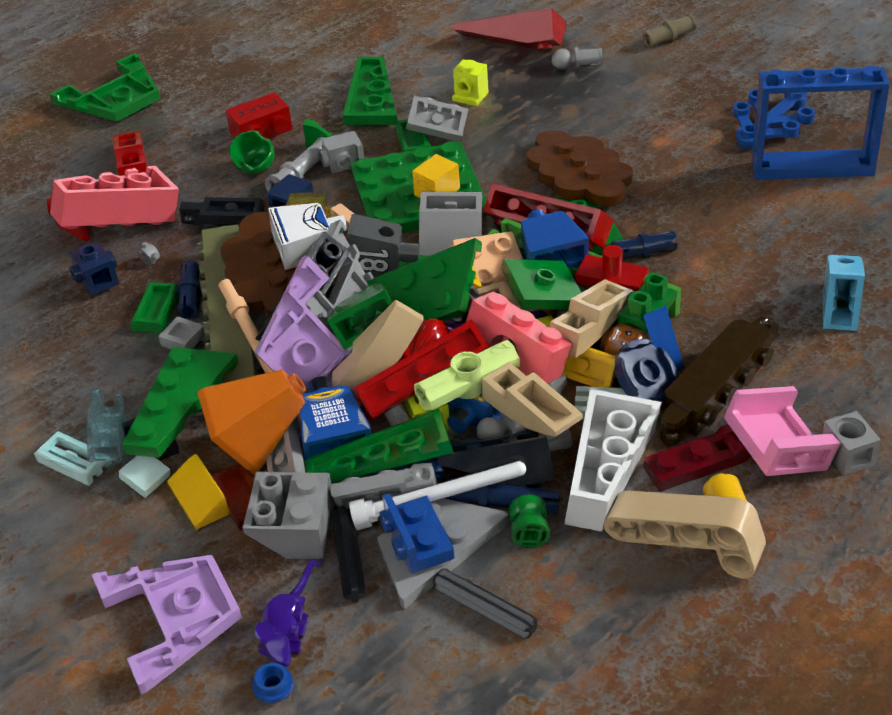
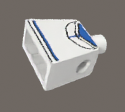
(297, 230)

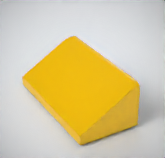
(198, 493)

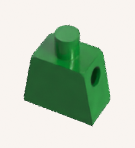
(359, 313)

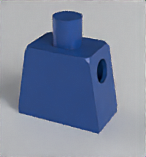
(553, 238)

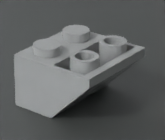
(448, 218)
(291, 513)

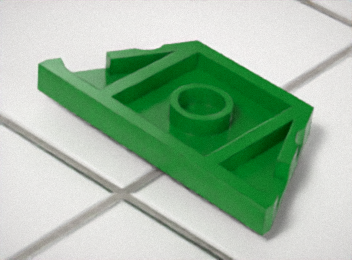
(435, 284)

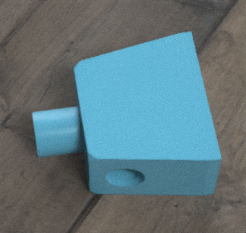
(843, 282)

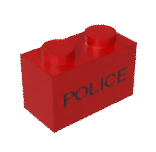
(264, 114)

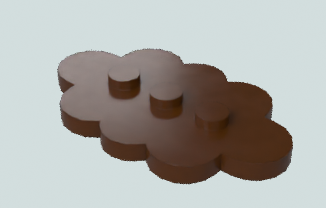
(580, 168)
(255, 263)

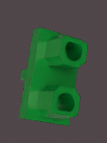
(650, 297)

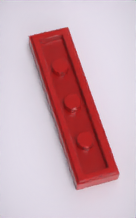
(397, 382)

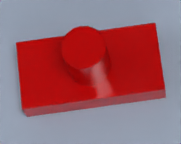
(610, 267)

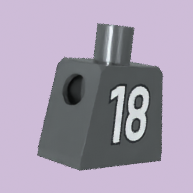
(380, 244)

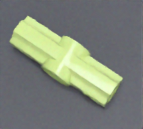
(464, 375)

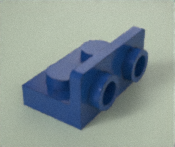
(416, 533)

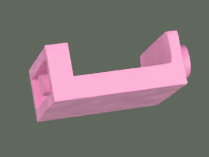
(776, 433)

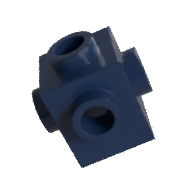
(94, 268)

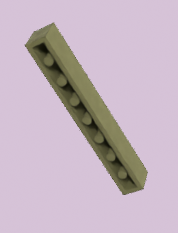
(221, 329)

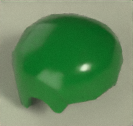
(251, 153)

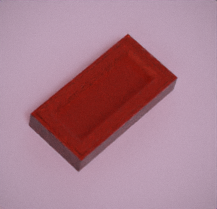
(237, 488)

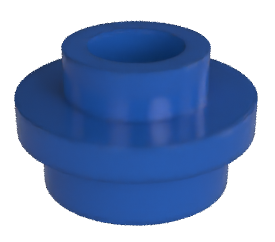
(272, 674)

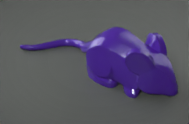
(285, 622)

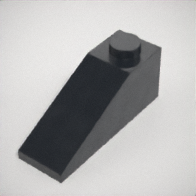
(494, 452)

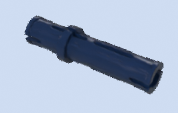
(504, 494)

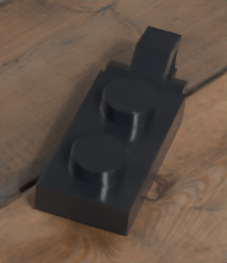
(219, 210)

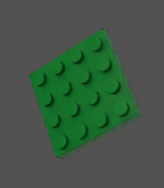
(388, 187)

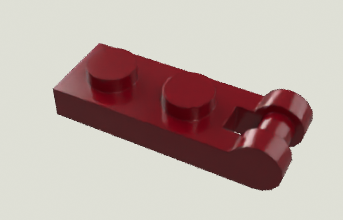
(695, 459)

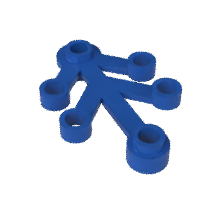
(775, 117)

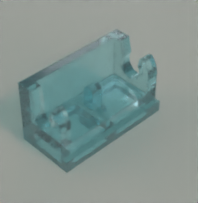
(105, 429)

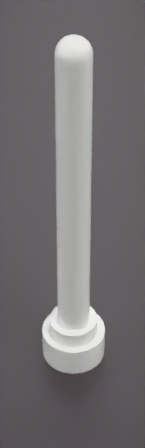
(366, 512)

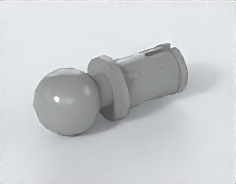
(563, 58)
(493, 427)

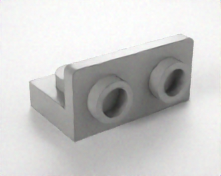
(437, 118)

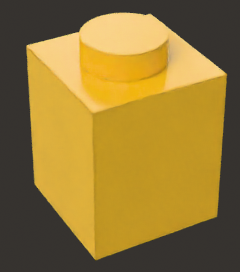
(436, 175)

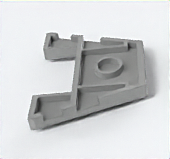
(350, 280)

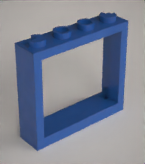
(825, 162)

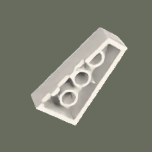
(609, 449)

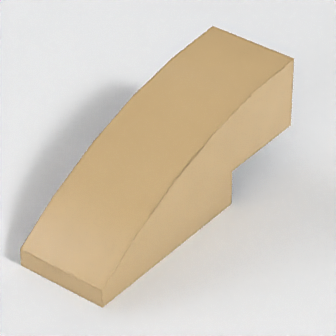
(591, 315)
(378, 346)
(529, 401)

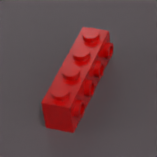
(518, 204)

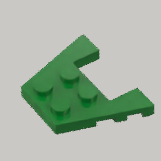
(116, 98)

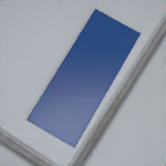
(663, 335)

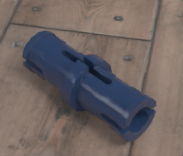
(647, 244)
(189, 289)

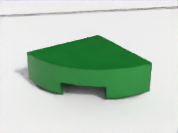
(313, 131)

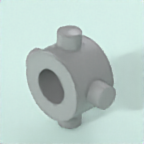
(148, 253)

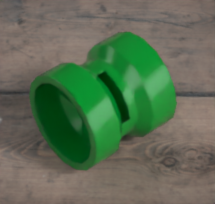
(529, 521)

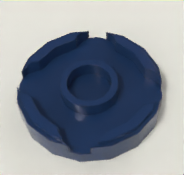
(644, 370)

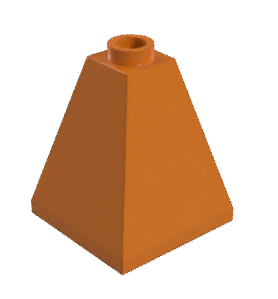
(252, 414)

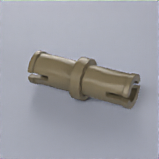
(669, 30)

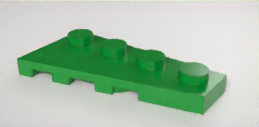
(386, 449)

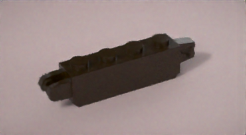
(714, 377)

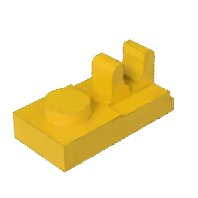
(591, 368)

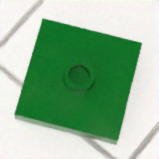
(540, 283)

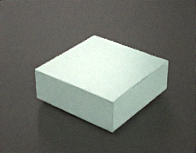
(144, 474)

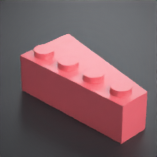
(114, 199)

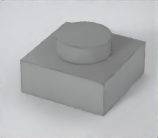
(182, 334)

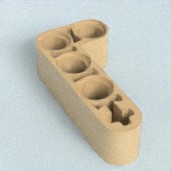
(692, 522)

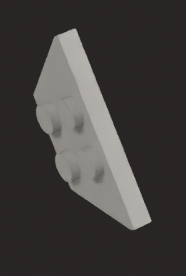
(467, 529)

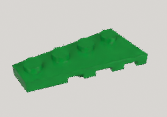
(370, 95)
(175, 398)

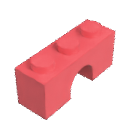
(538, 346)

